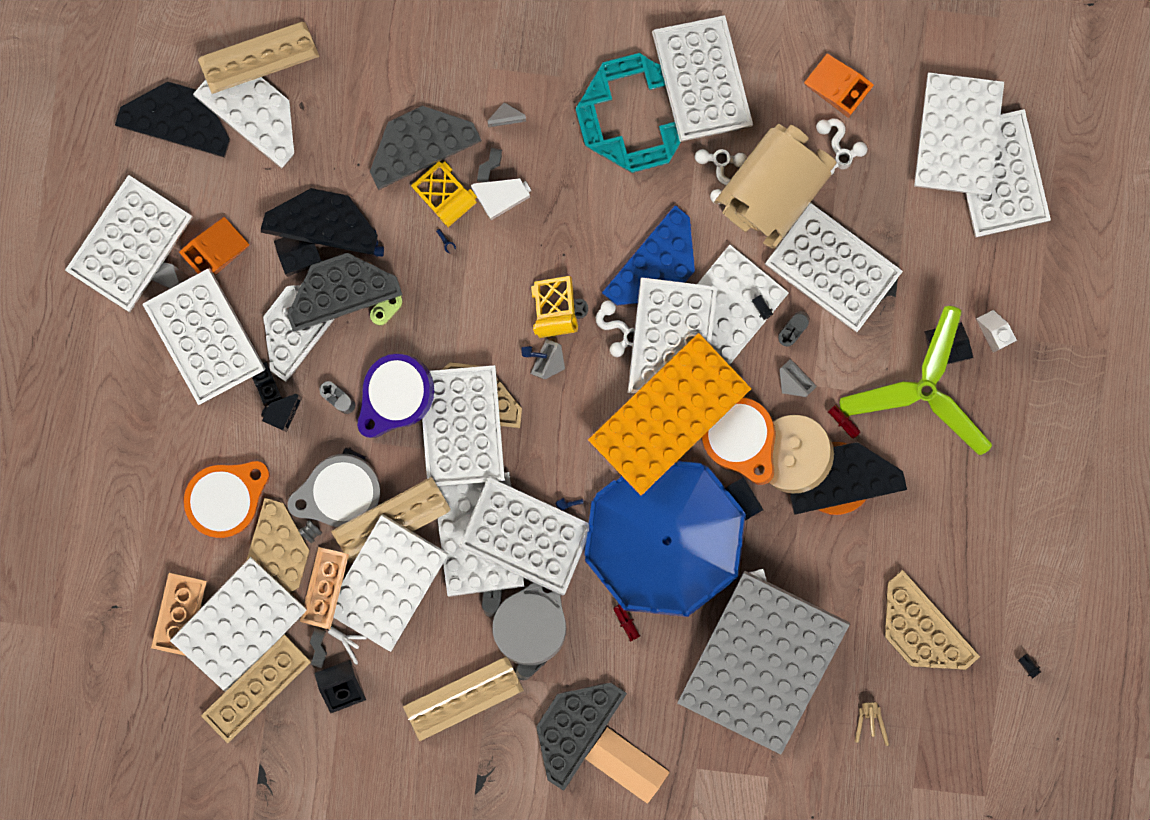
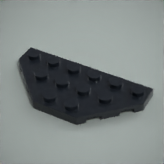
(176, 117)
(323, 220)
(853, 477)

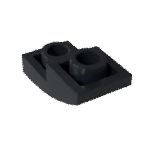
(266, 386)

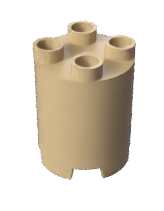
(775, 184)

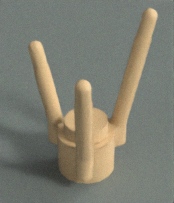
(870, 711)

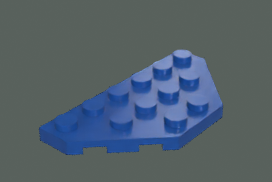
(663, 256)

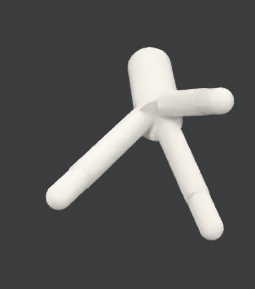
(345, 640)

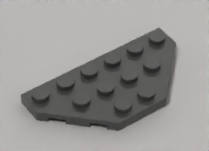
(418, 142)
(338, 289)
(573, 727)

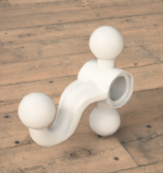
(859, 148)
(702, 157)
(608, 308)

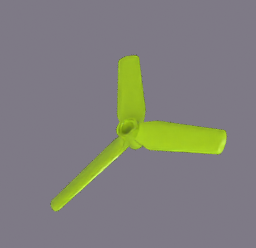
(906, 393)

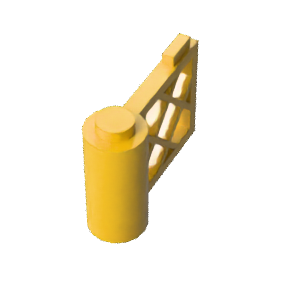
(456, 204)
(554, 322)

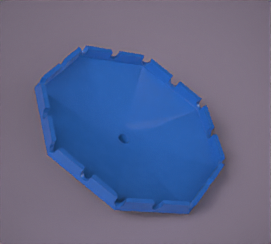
(669, 544)

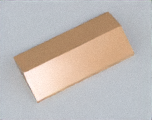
(324, 587)
(179, 604)
(627, 765)

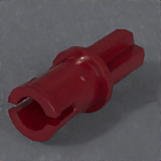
(844, 421)
(626, 623)

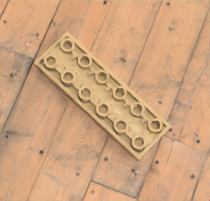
(258, 57)
(410, 509)
(463, 698)

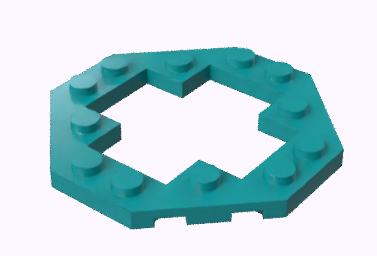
(614, 148)

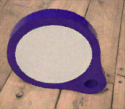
(395, 394)

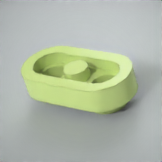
(387, 309)

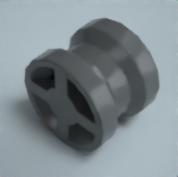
(578, 307)
(310, 531)

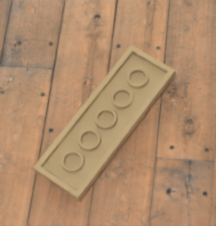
(256, 688)

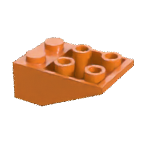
(839, 85)
(214, 247)

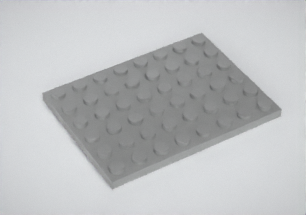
(763, 662)

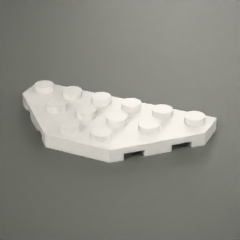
(256, 114)
(284, 346)

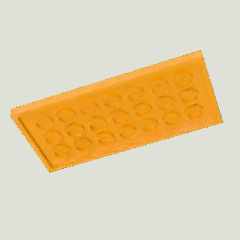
(669, 414)

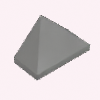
(506, 115)
(169, 275)
(553, 364)
(795, 381)

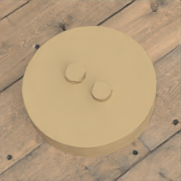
(800, 454)

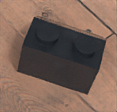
(296, 255)
(961, 346)
(281, 412)
(745, 497)
(340, 686)

